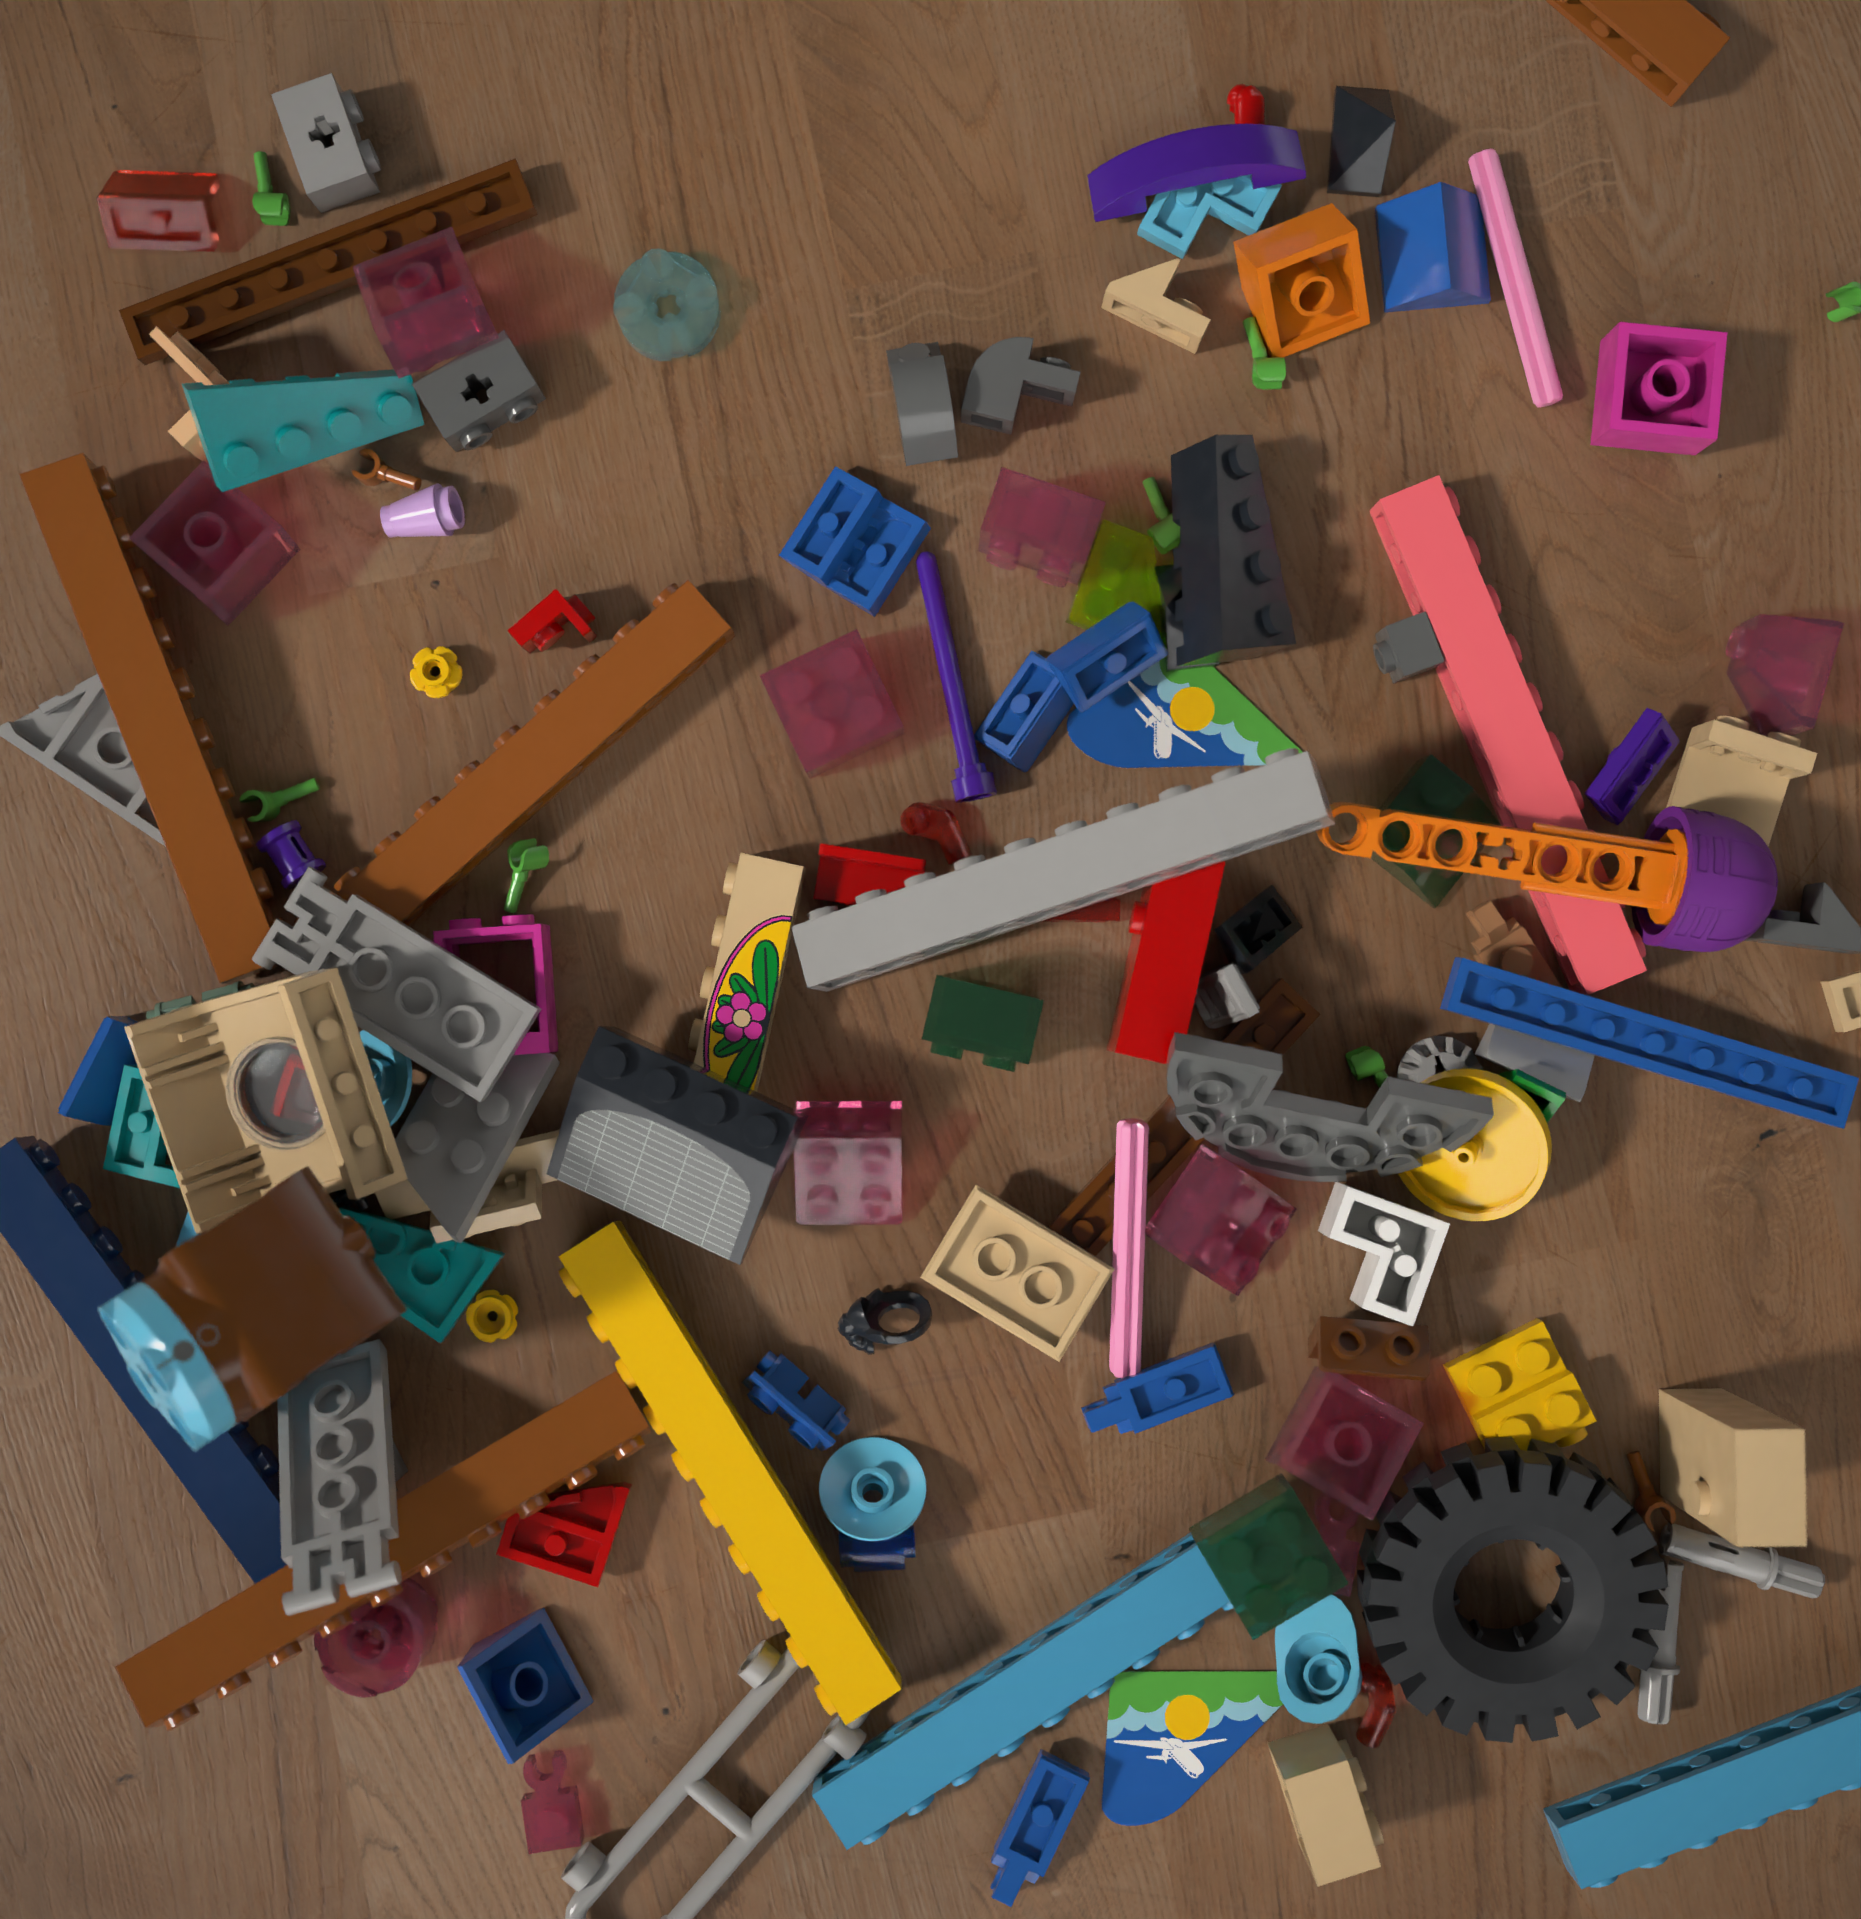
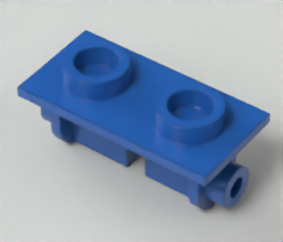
(808, 1417)

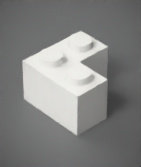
(1399, 1248)

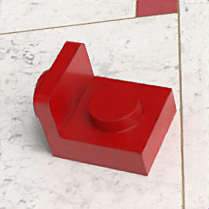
(544, 622)

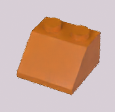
(1304, 280)

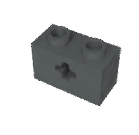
(452, 391)

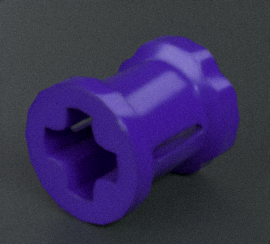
(289, 853)

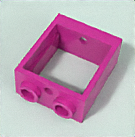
(516, 929)

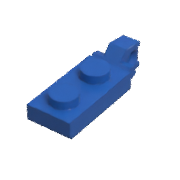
(1161, 1392)
(1036, 1824)

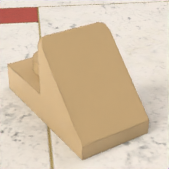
(1143, 302)

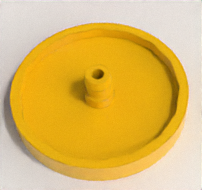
(1495, 1168)

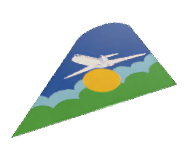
(1176, 722)
(1175, 1733)

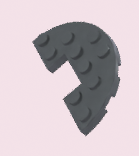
(1231, 1102)

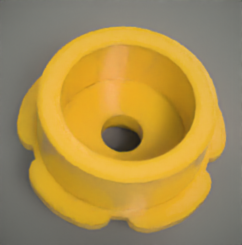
(446, 681)
(482, 1326)

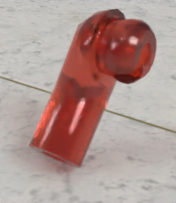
(939, 825)
(1381, 1705)

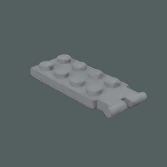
(403, 985)
(338, 1480)

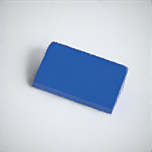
(1107, 655)
(1025, 714)
(97, 1082)

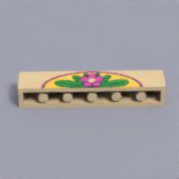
(748, 968)

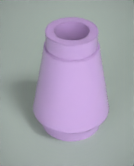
(424, 513)

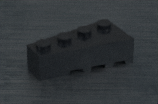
(1227, 555)

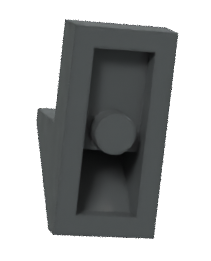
(1820, 925)

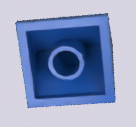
(1432, 250)
(524, 1683)

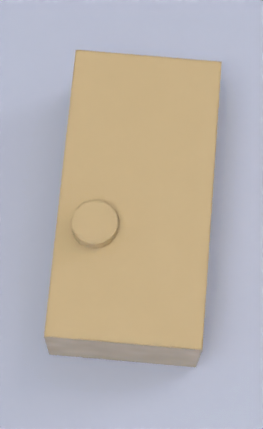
(1733, 1467)

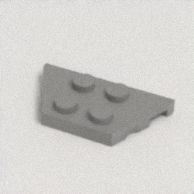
(84, 745)
(460, 1145)

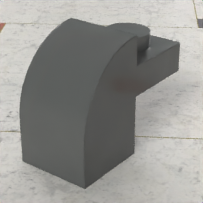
(1006, 373)
(922, 403)

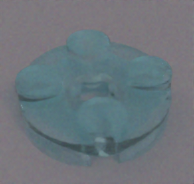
(658, 276)

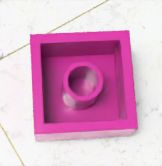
(1659, 388)

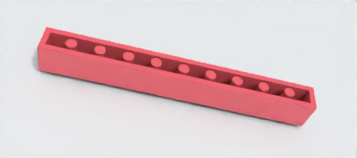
(1502, 720)

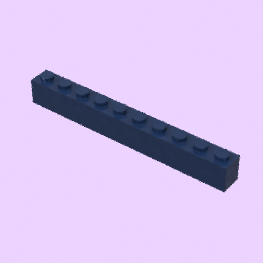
(83, 1270)

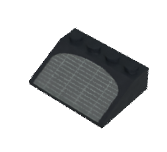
(673, 1142)

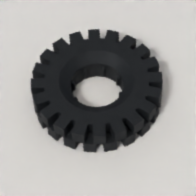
(1533, 1669)

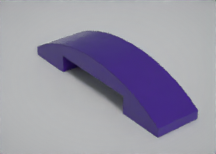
(1192, 159)

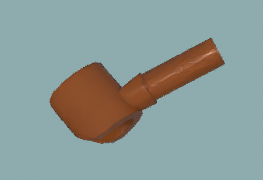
(385, 473)
(1648, 1498)

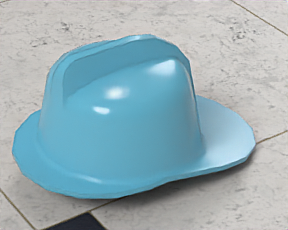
(1318, 1661)

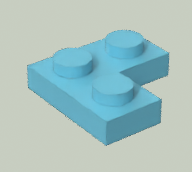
(1179, 213)

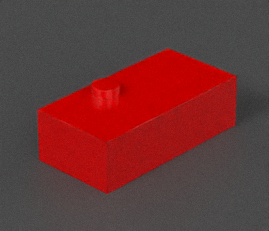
(1164, 962)

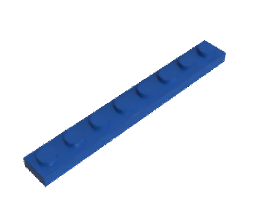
(1648, 1042)

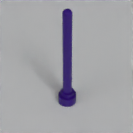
(972, 777)

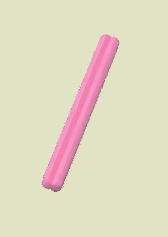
(1515, 278)
(1128, 1247)

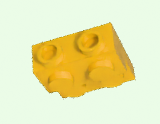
(1521, 1389)

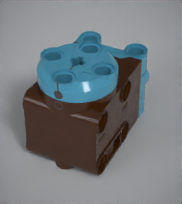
(250, 1309)

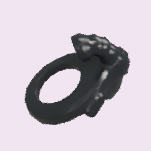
(861, 1321)

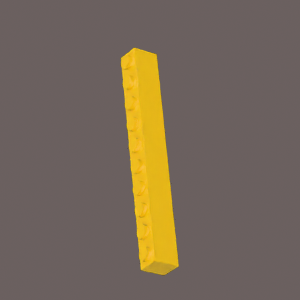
(731, 1472)

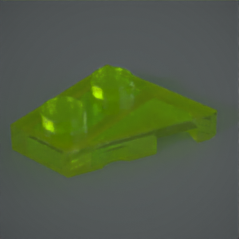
(1115, 574)

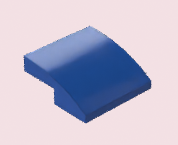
(855, 541)

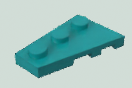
(428, 1277)

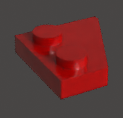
(570, 1533)

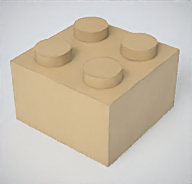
(1327, 1804)

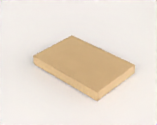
(1017, 1272)

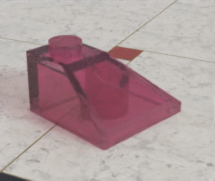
(1782, 669)

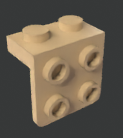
(1739, 772)

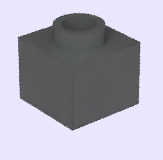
(1407, 648)

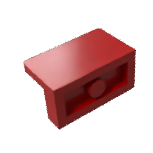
(851, 872)

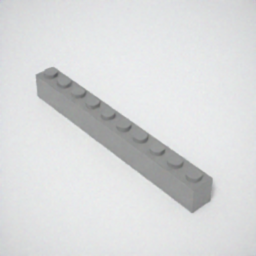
(1066, 871)

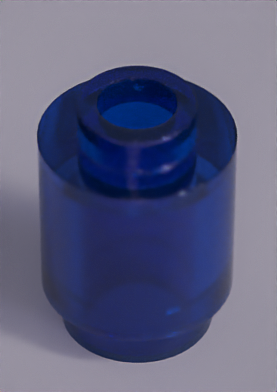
(877, 1555)

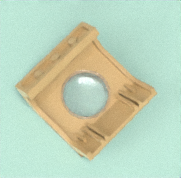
(261, 1091)

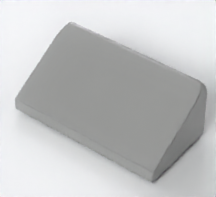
(1542, 1059)

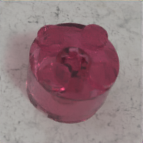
(370, 1666)

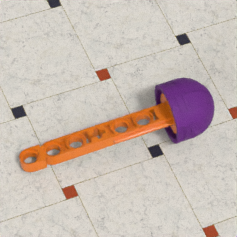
(1693, 886)

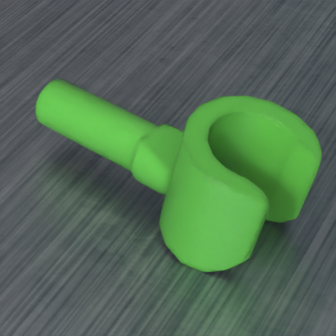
(272, 207)
(1848, 299)
(1266, 371)
(1165, 532)
(273, 801)
(523, 857)
(1365, 1063)

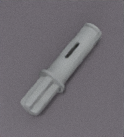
(1757, 1565)
(1658, 1680)

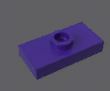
(1632, 766)

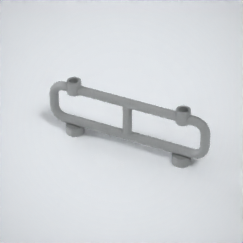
(766, 1671)

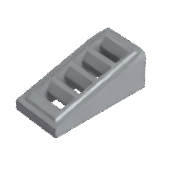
(1224, 997)

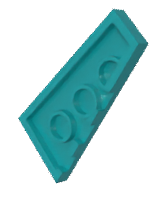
(283, 424)

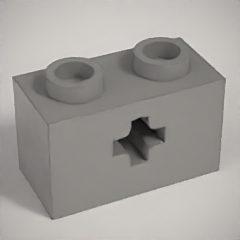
(312, 116)

